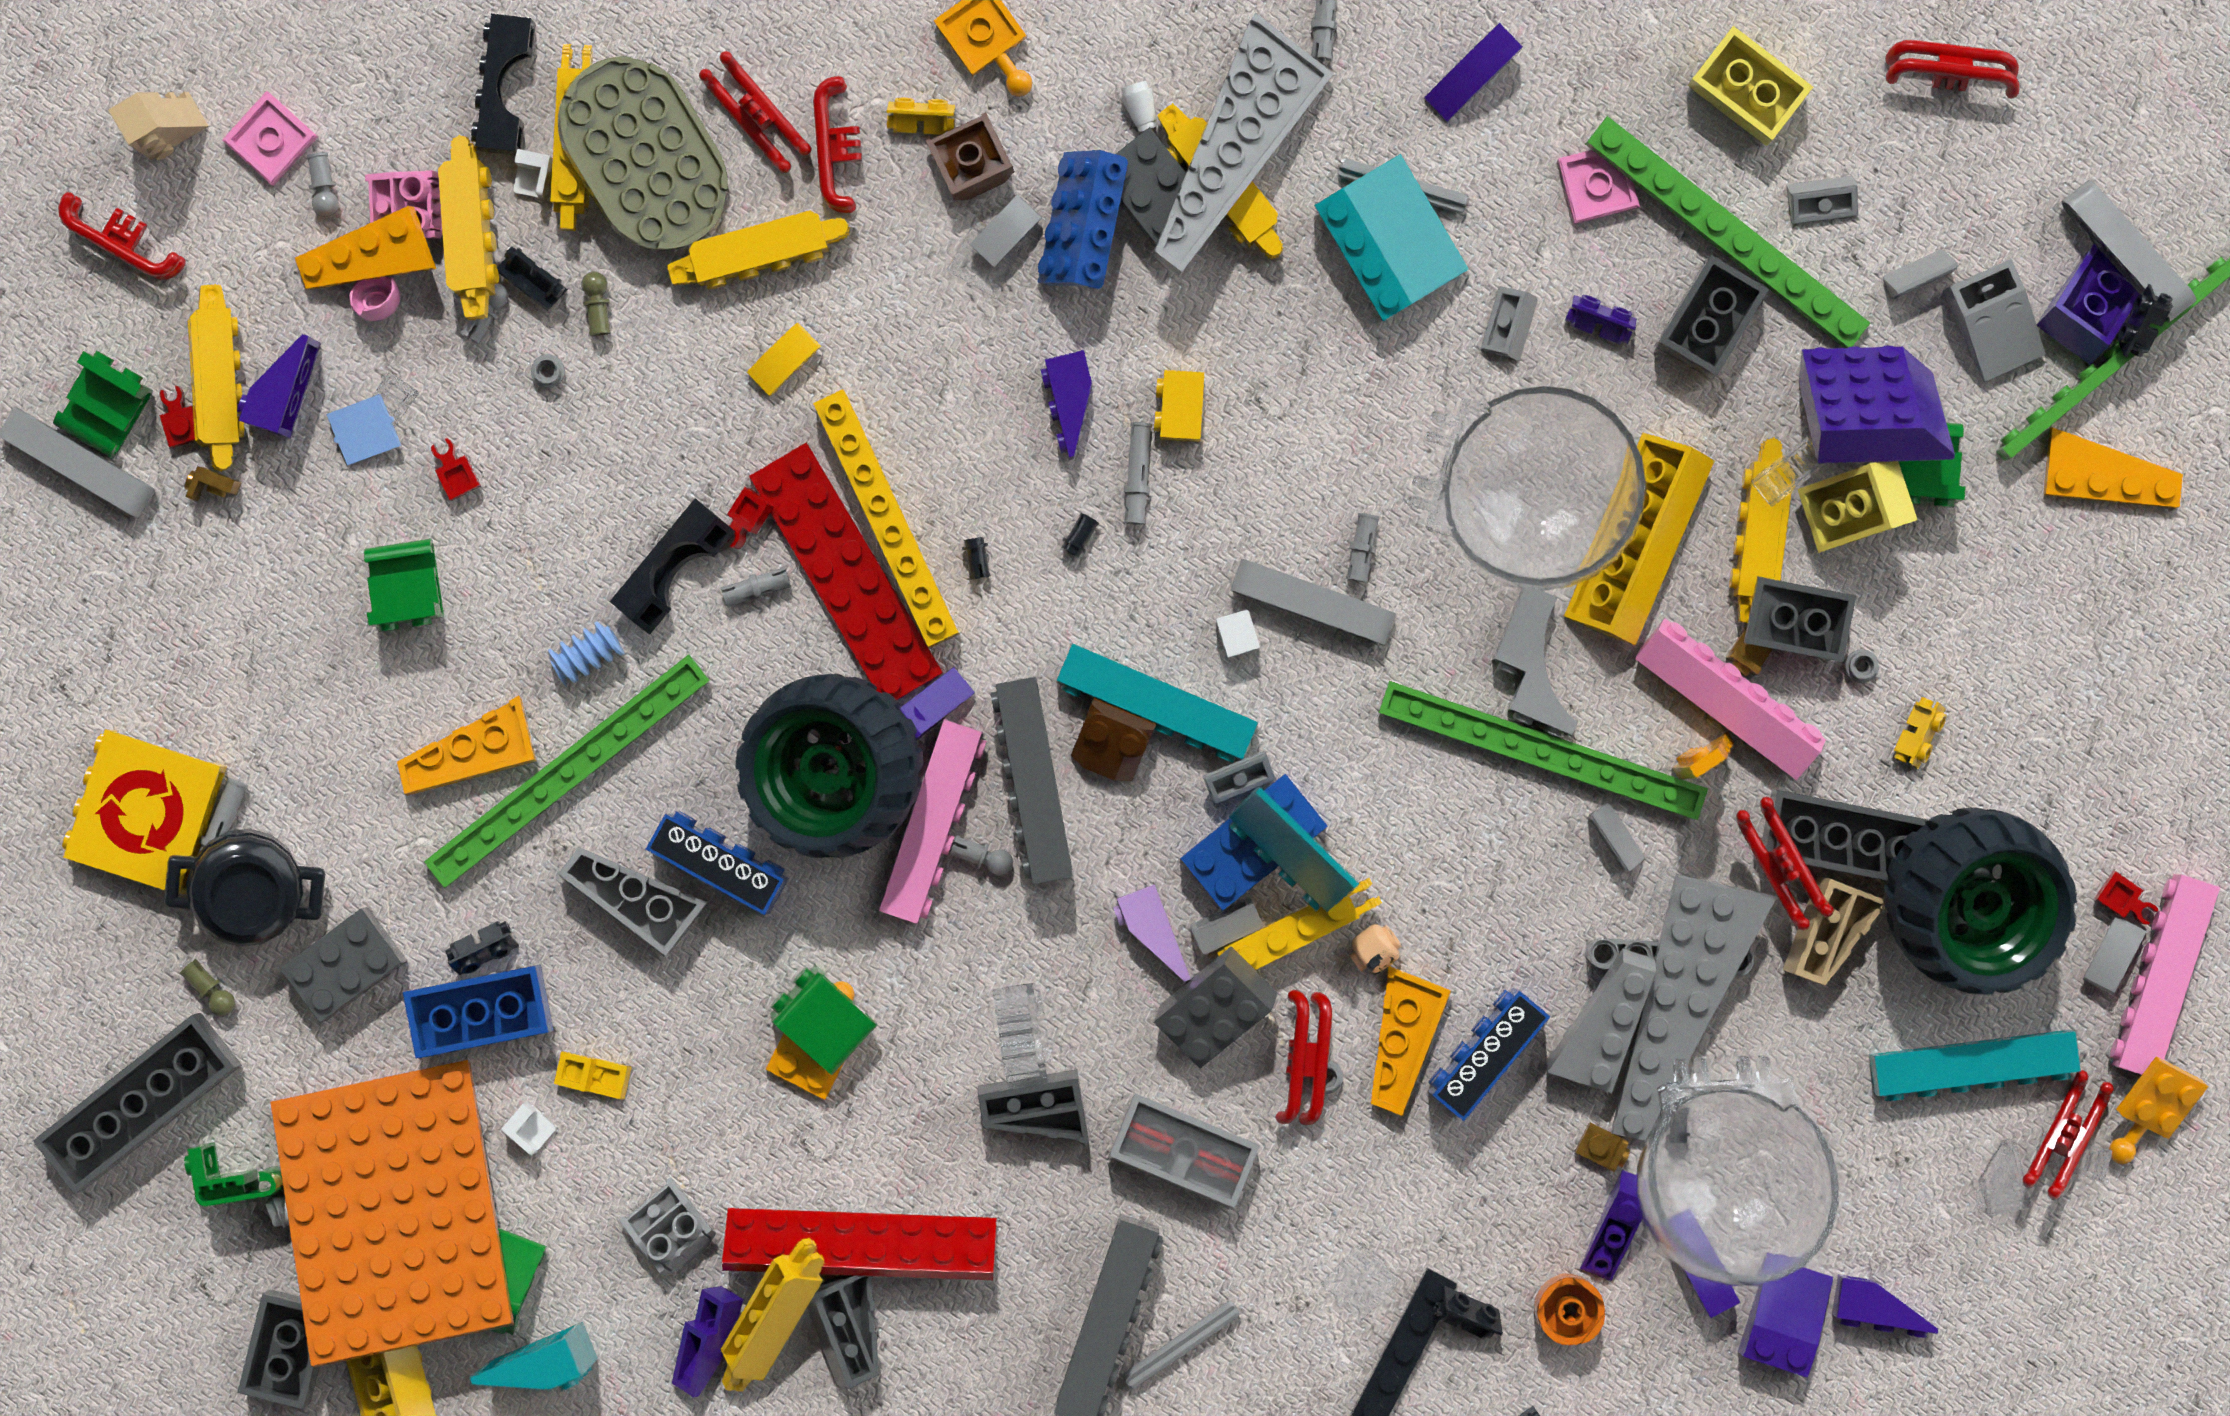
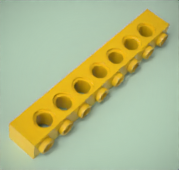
(886, 518)

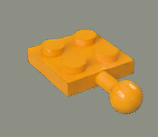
(984, 34)
(798, 1067)
(2156, 1103)

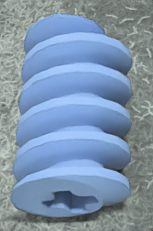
(585, 653)

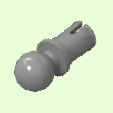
(324, 202)
(495, 301)
(998, 861)

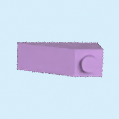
(1149, 924)

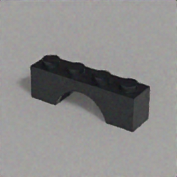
(508, 42)
(646, 591)

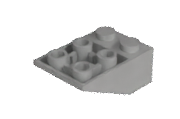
(1996, 320)

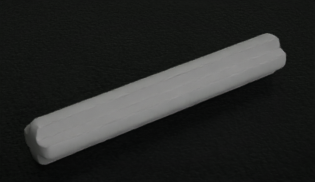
(1435, 194)
(1181, 1345)

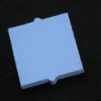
(363, 429)

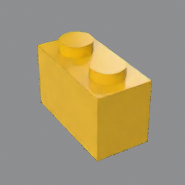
(1181, 405)

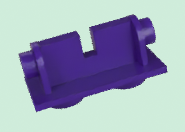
(1613, 321)

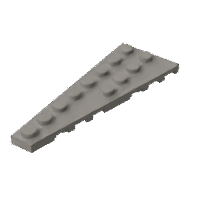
(1255, 110)
(1696, 959)

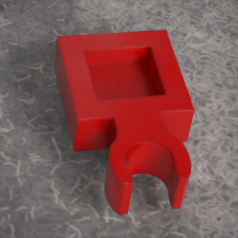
(179, 421)
(456, 474)
(748, 515)
(2122, 896)

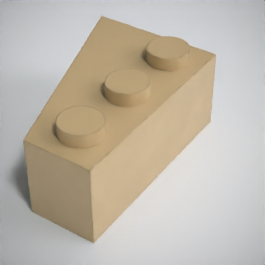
(157, 123)
(1828, 940)

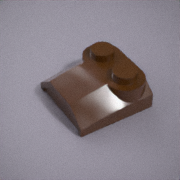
(971, 159)
(1112, 741)

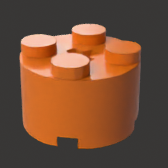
(1588, 1304)

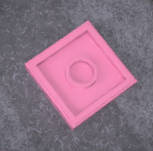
(270, 138)
(1595, 187)

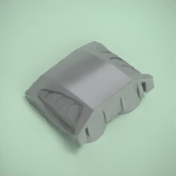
(669, 1229)

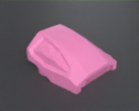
(400, 189)

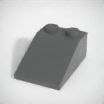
(1800, 619)

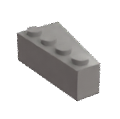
(642, 905)
(1602, 1032)

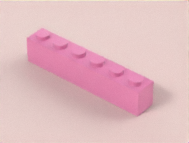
(1731, 698)
(931, 822)
(2165, 973)

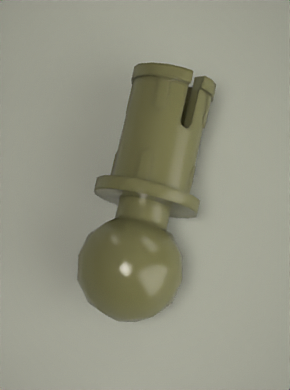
(595, 285)
(220, 1001)

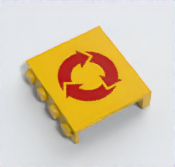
(141, 809)

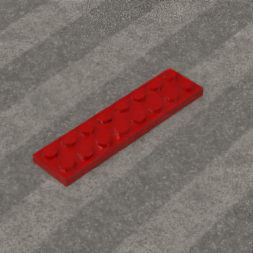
(846, 573)
(864, 1242)

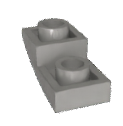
(1005, 230)
(2114, 955)

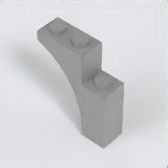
(1523, 651)

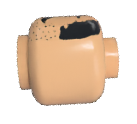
(1375, 948)

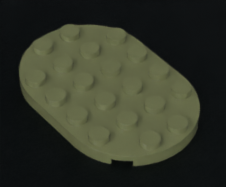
(642, 153)

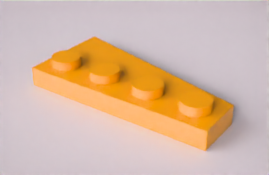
(373, 251)
(2100, 473)
(481, 748)
(1700, 760)
(1406, 1033)

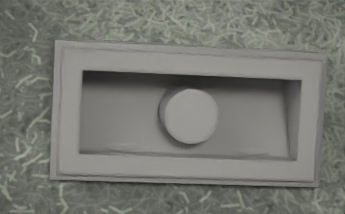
(1823, 199)
(1919, 273)
(1509, 323)
(1239, 777)
(1616, 837)
(1226, 926)

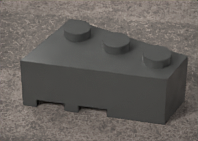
(1036, 1106)
(845, 1328)

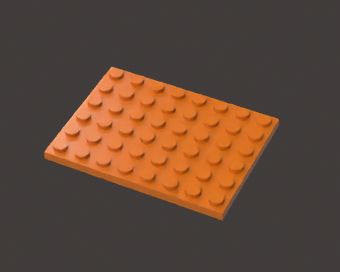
(391, 1213)

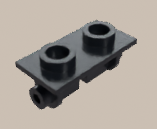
(530, 278)
(2136, 334)
(468, 956)
(1479, 1317)

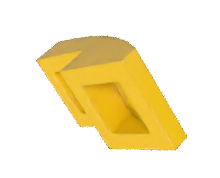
(783, 359)
(592, 1075)

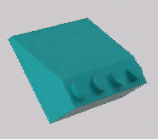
(1391, 237)
(1293, 850)
(543, 1364)

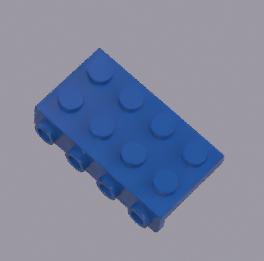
(1082, 219)

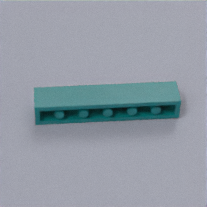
(1157, 702)
(1974, 1063)

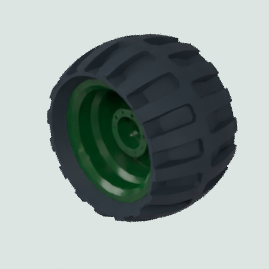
(781, 793)
(1961, 878)

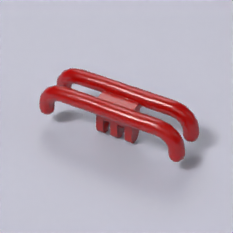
(1953, 64)
(754, 112)
(833, 144)
(118, 239)
(1783, 864)
(1307, 1058)
(2068, 1136)

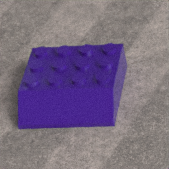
(1872, 406)

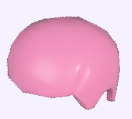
(375, 298)

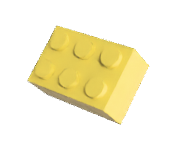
(1750, 86)
(1857, 504)

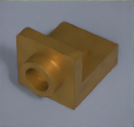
(217, 483)
(1748, 657)
(1603, 1147)

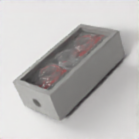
(1183, 1151)

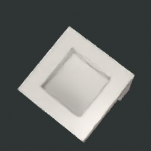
(533, 174)
(1237, 633)
(529, 1128)

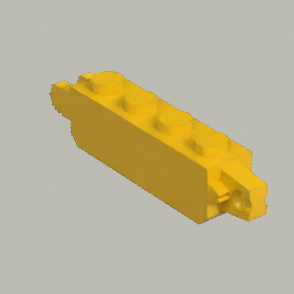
(567, 190)
(1252, 214)
(467, 228)
(758, 248)
(213, 376)
(1762, 533)
(1299, 929)
(771, 1315)

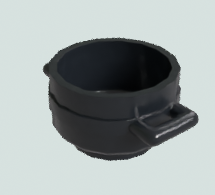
(244, 887)

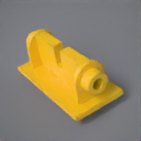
(908, 113)
(1917, 745)

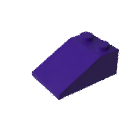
(2089, 307)
(279, 393)
(1787, 1321)

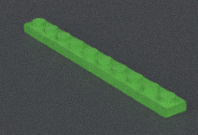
(1727, 233)
(2093, 376)
(1543, 750)
(567, 771)

